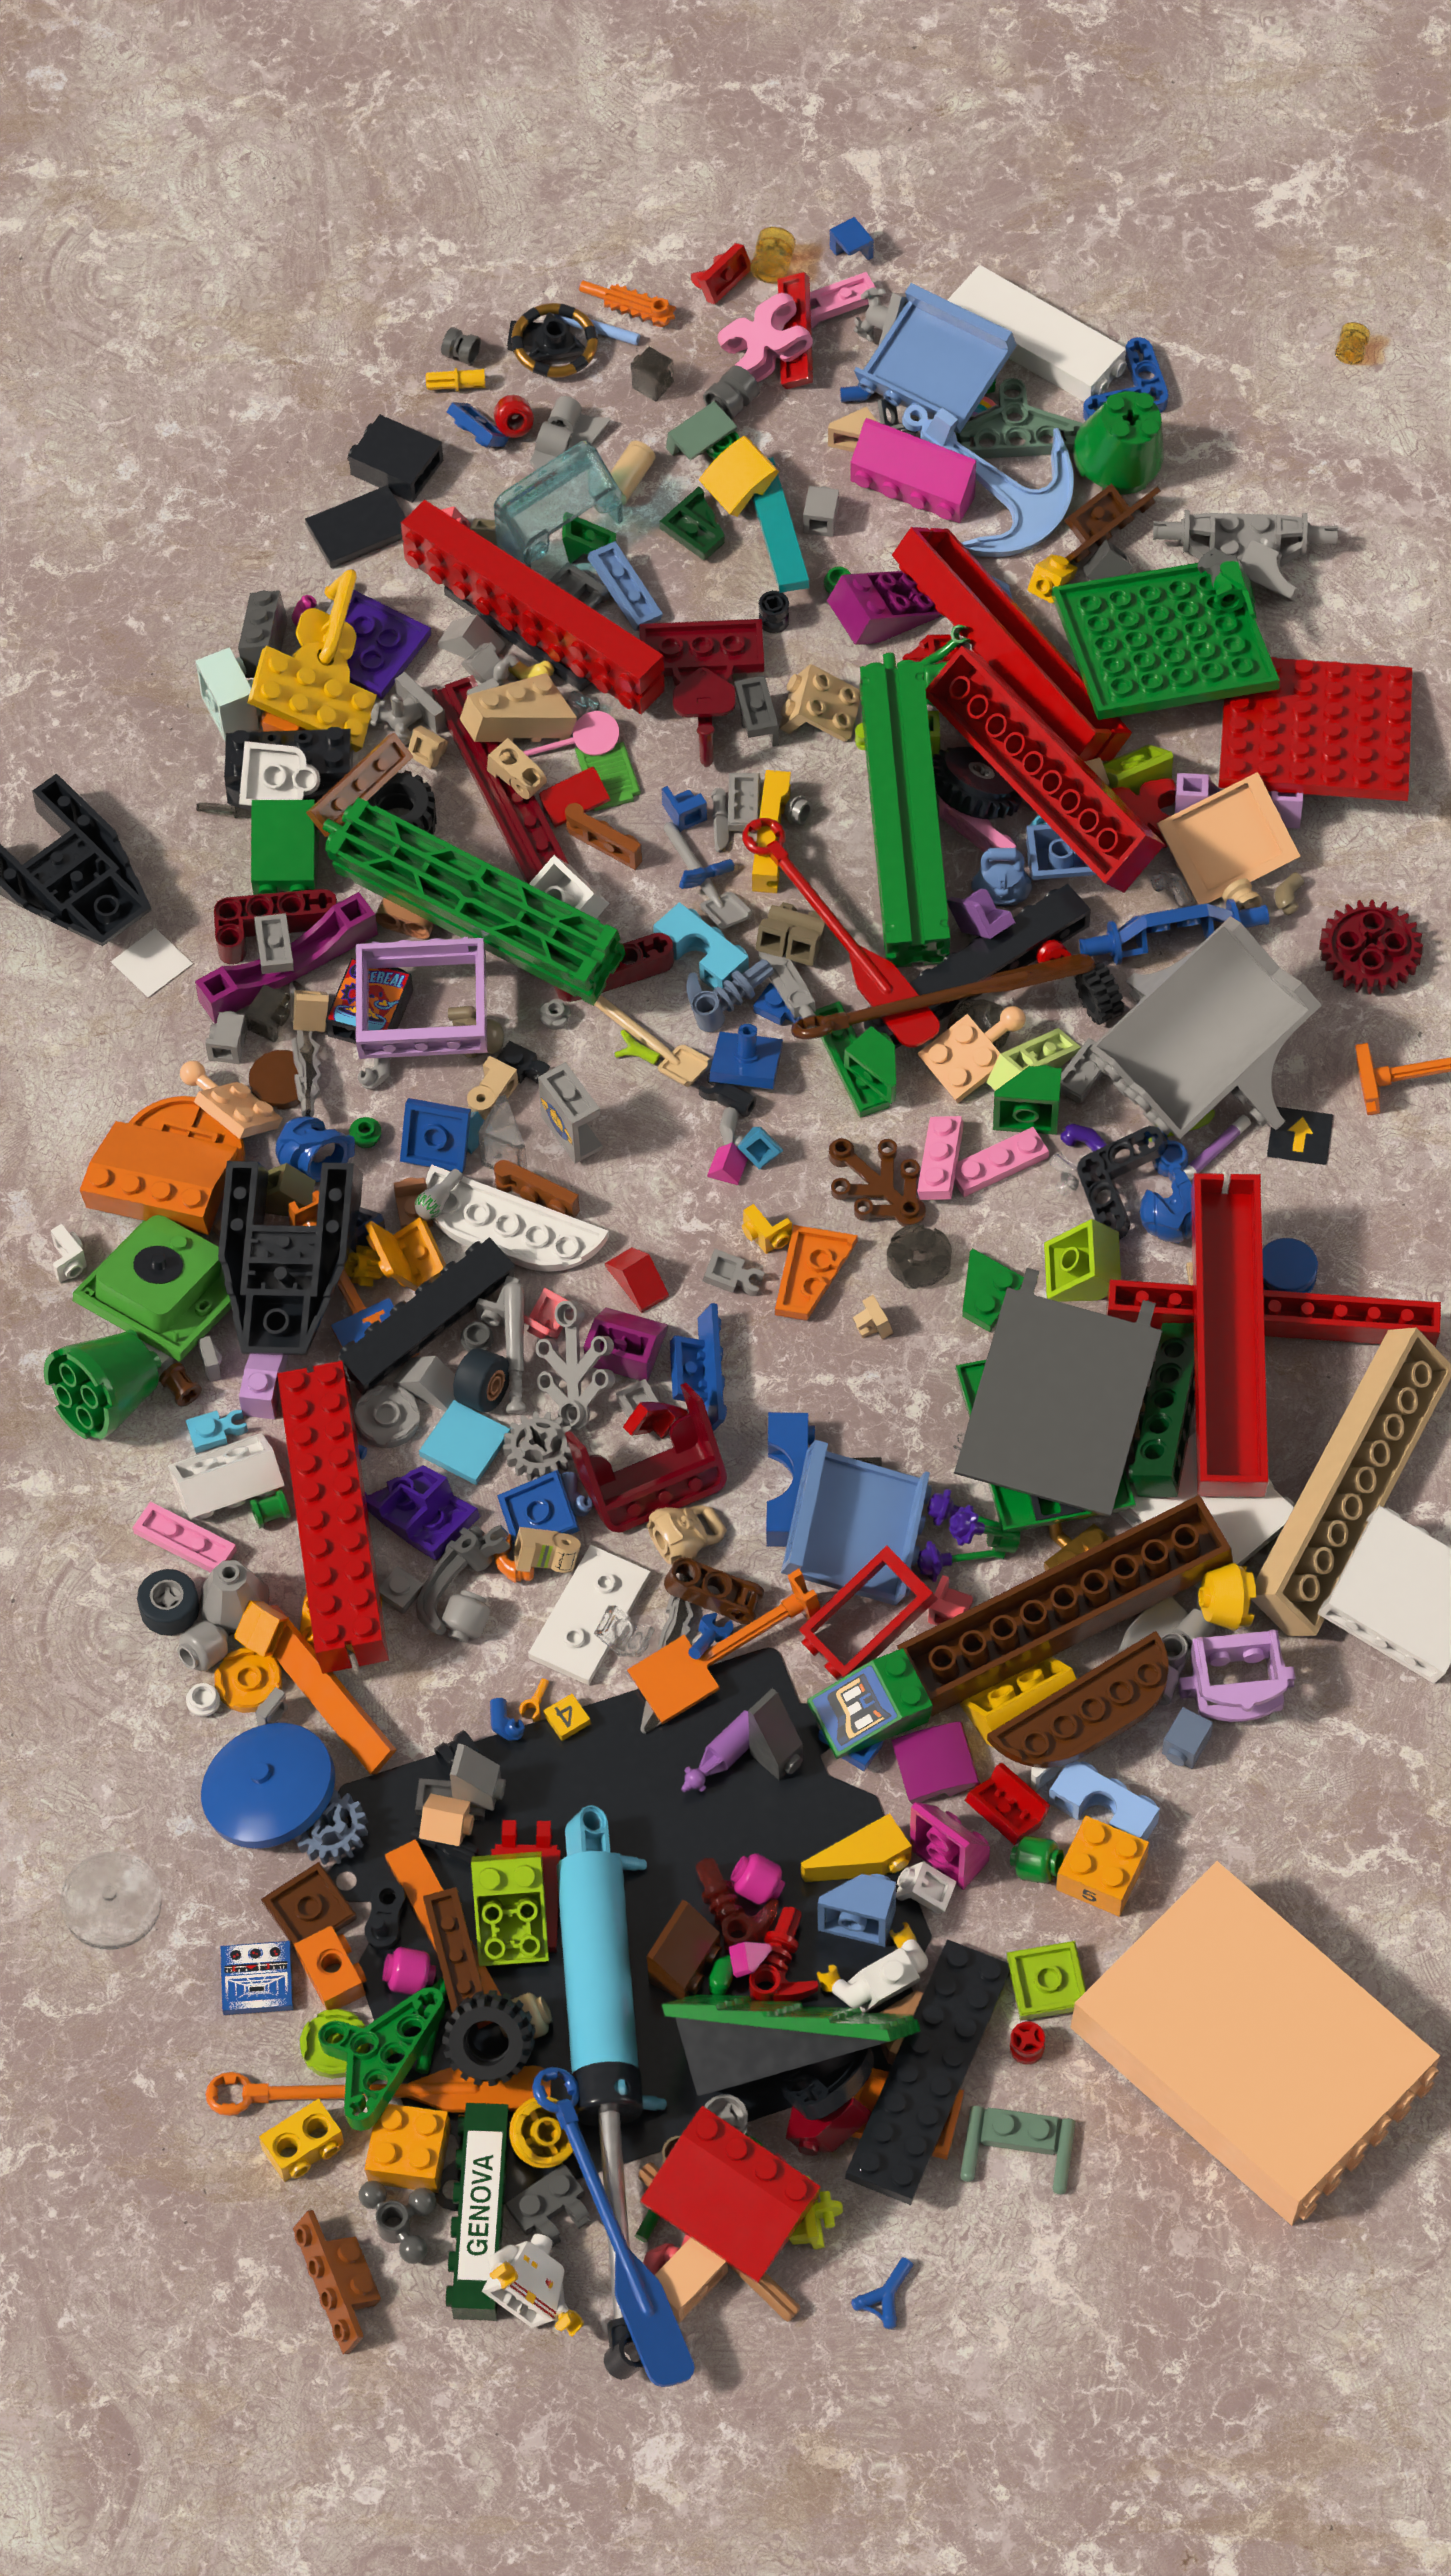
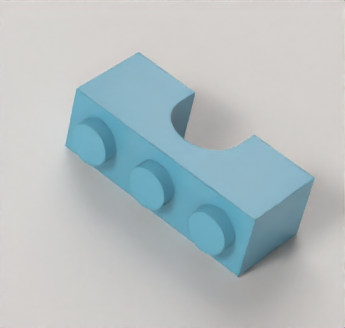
(693, 934)

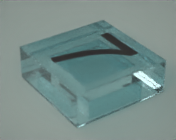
(581, 704)

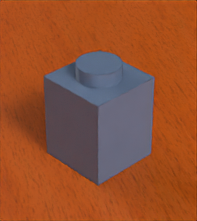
(1187, 1738)

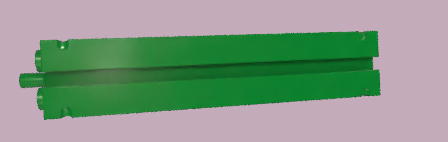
(904, 812)
(474, 900)

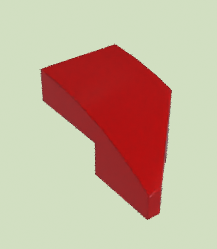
(653, 1417)

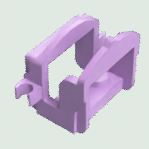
(1237, 1700)

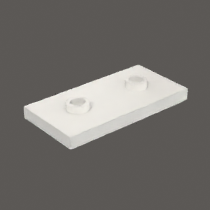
(568, 1635)

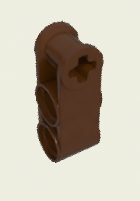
(732, 1590)

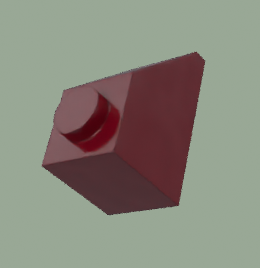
(828, 2132)

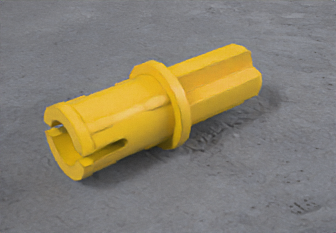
(455, 379)

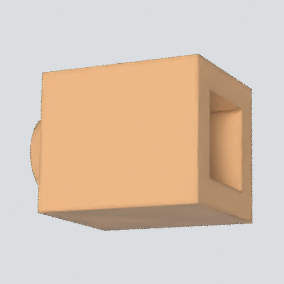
(446, 1820)

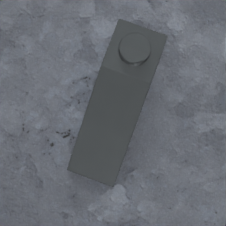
(773, 1736)

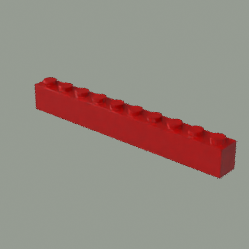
(1287, 1313)

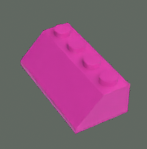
(913, 471)

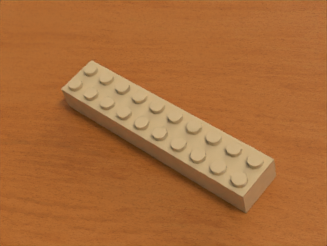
(1351, 1479)

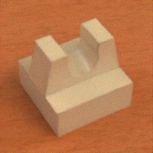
(427, 747)
(872, 1319)

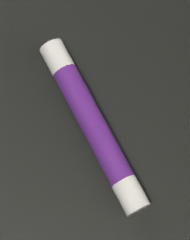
(1217, 1146)

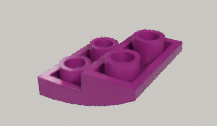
(935, 1762)

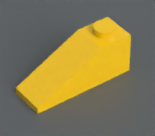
(869, 1851)

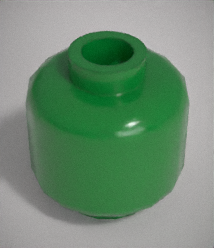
(1036, 1859)

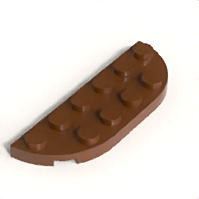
(1088, 1709)

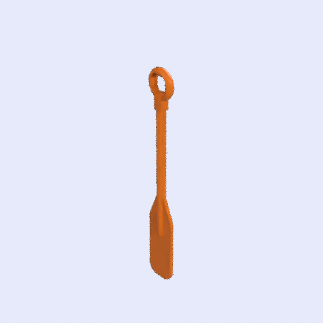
(439, 2090)

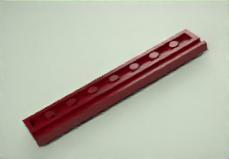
(517, 818)

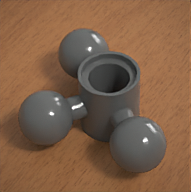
(420, 2202)

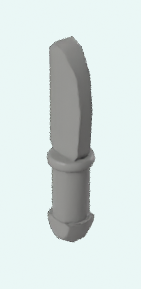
(720, 822)

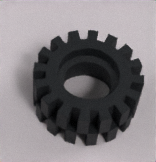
(1099, 994)

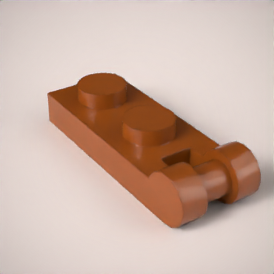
(602, 836)
(535, 1188)

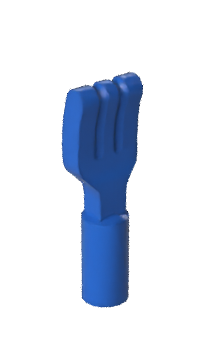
(696, 877)

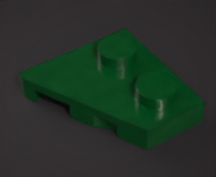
(694, 525)

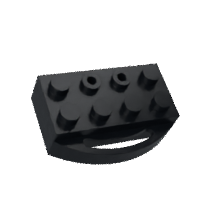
(325, 750)

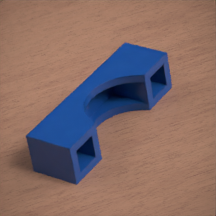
(787, 1444)

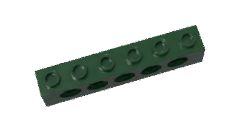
(1167, 1415)

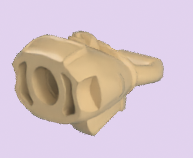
(680, 1532)

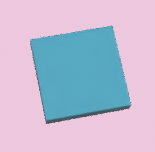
(464, 1442)

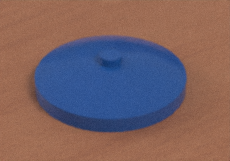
(268, 1785)

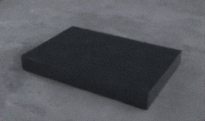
(357, 526)

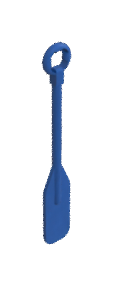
(636, 2288)

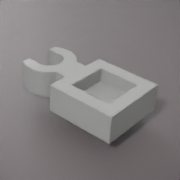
(727, 1272)

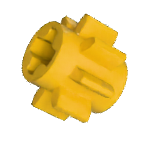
(363, 1266)

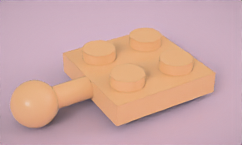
(965, 1055)
(231, 1103)

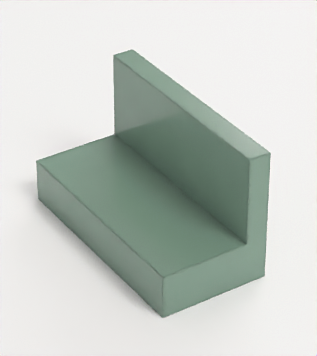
(700, 432)

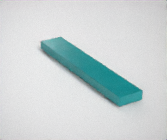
(780, 538)

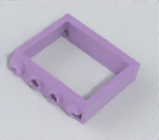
(420, 1040)

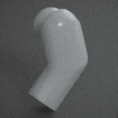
(375, 1075)

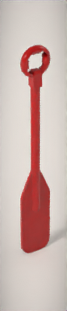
(873, 975)

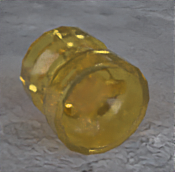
(1352, 343)

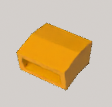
(261, 1628)

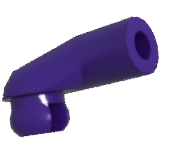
(1084, 1134)

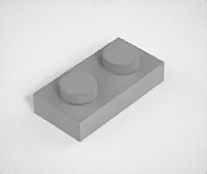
(273, 943)

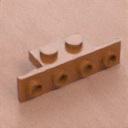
(340, 2278)

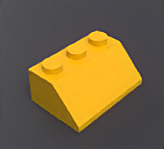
(1016, 1694)

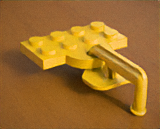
(314, 683)

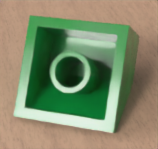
(1029, 1101)

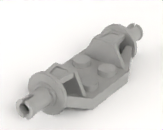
(1234, 531)

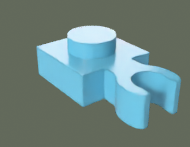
(210, 1431)

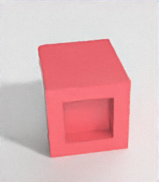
(949, 1603)

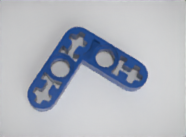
(1154, 386)

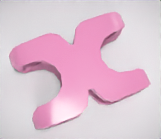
(765, 337)

